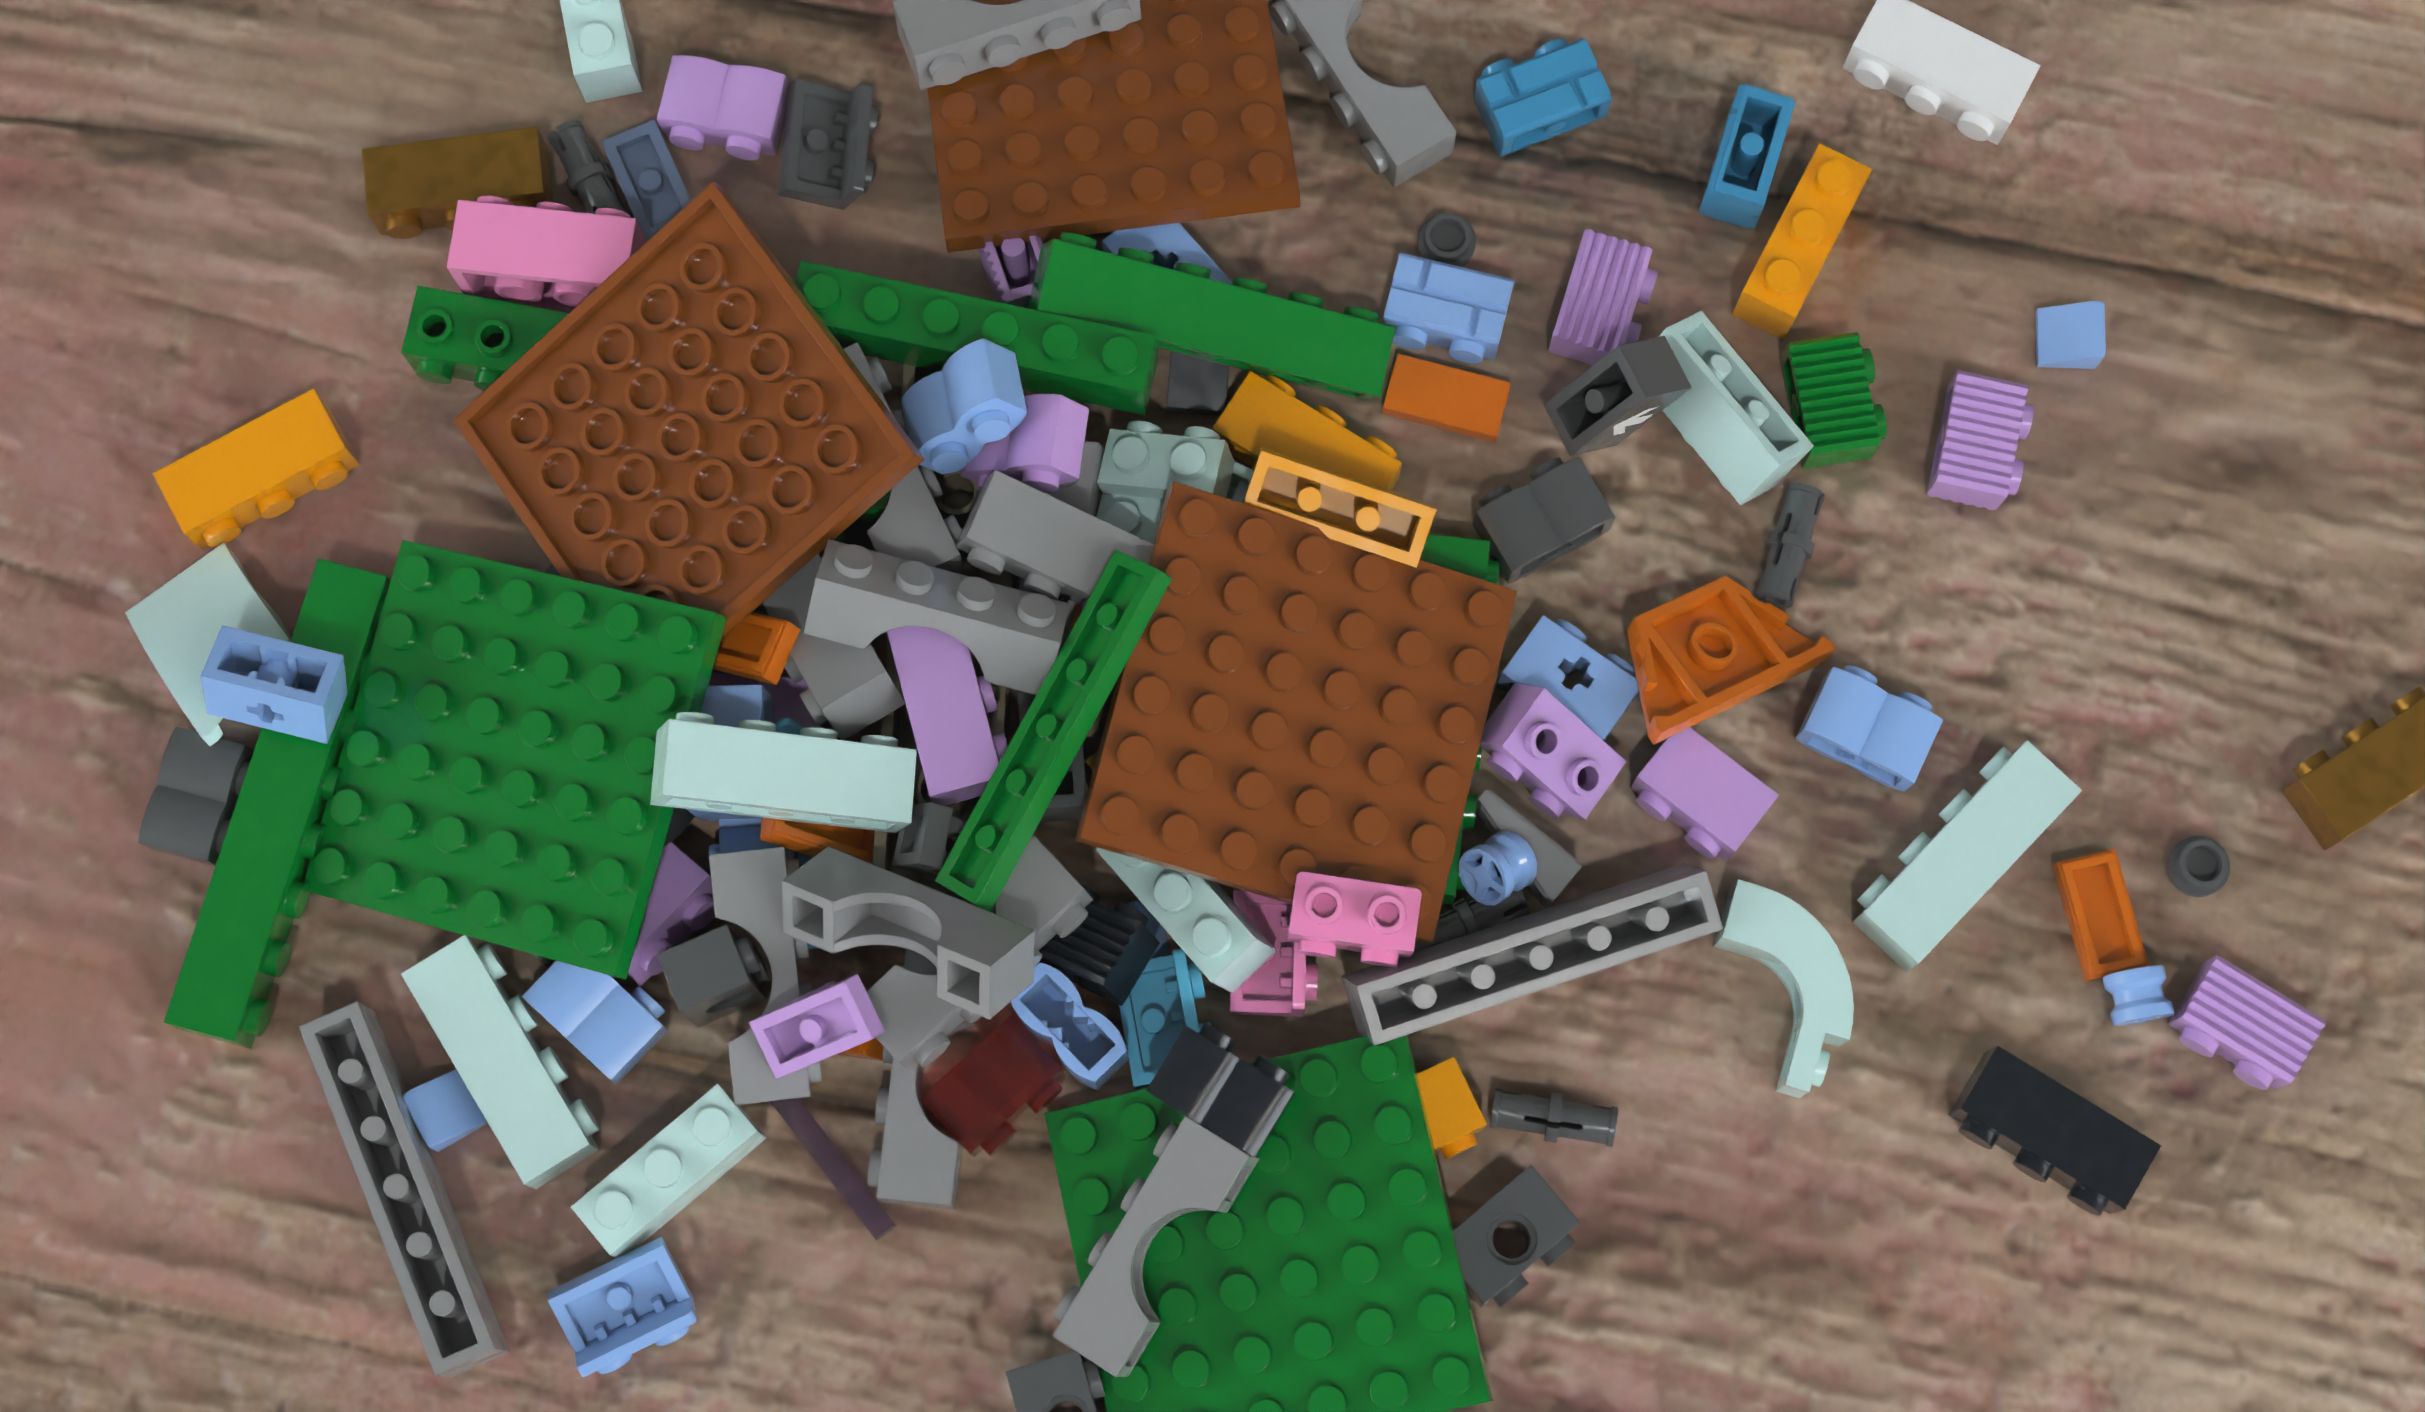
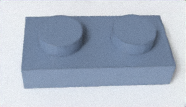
(647, 176)

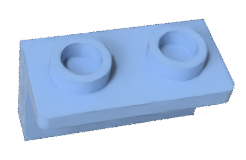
(624, 1308)

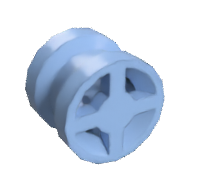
(1498, 868)
(2138, 995)

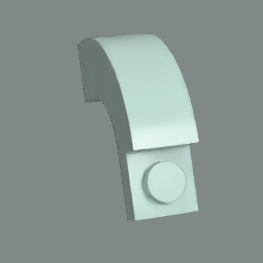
(1807, 961)

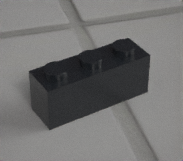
(2053, 1132)

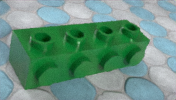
(470, 335)

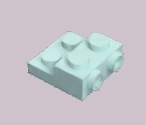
(1144, 462)

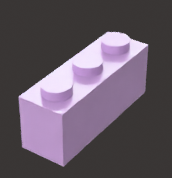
(947, 712)

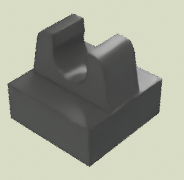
(924, 841)

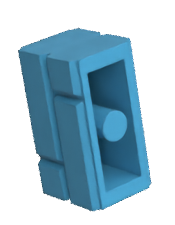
(1541, 95)
(1747, 156)

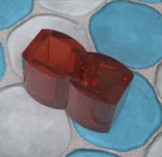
(994, 1087)

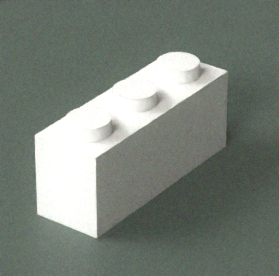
(1940, 68)

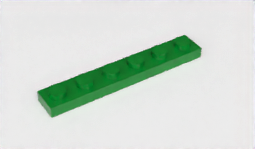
(1053, 730)

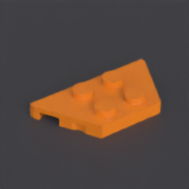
(1713, 654)

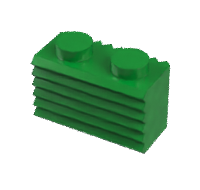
(1832, 398)

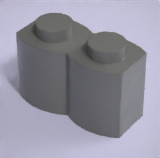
(1543, 518)
(194, 796)

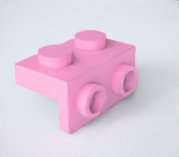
(1355, 917)
(1285, 978)

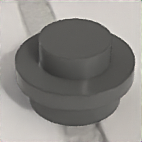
(1447, 239)
(2198, 866)

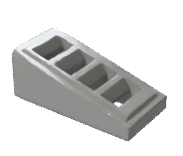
(1554, 864)

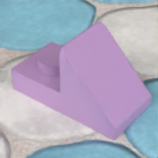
(817, 1026)

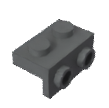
(827, 143)

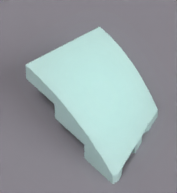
(184, 620)

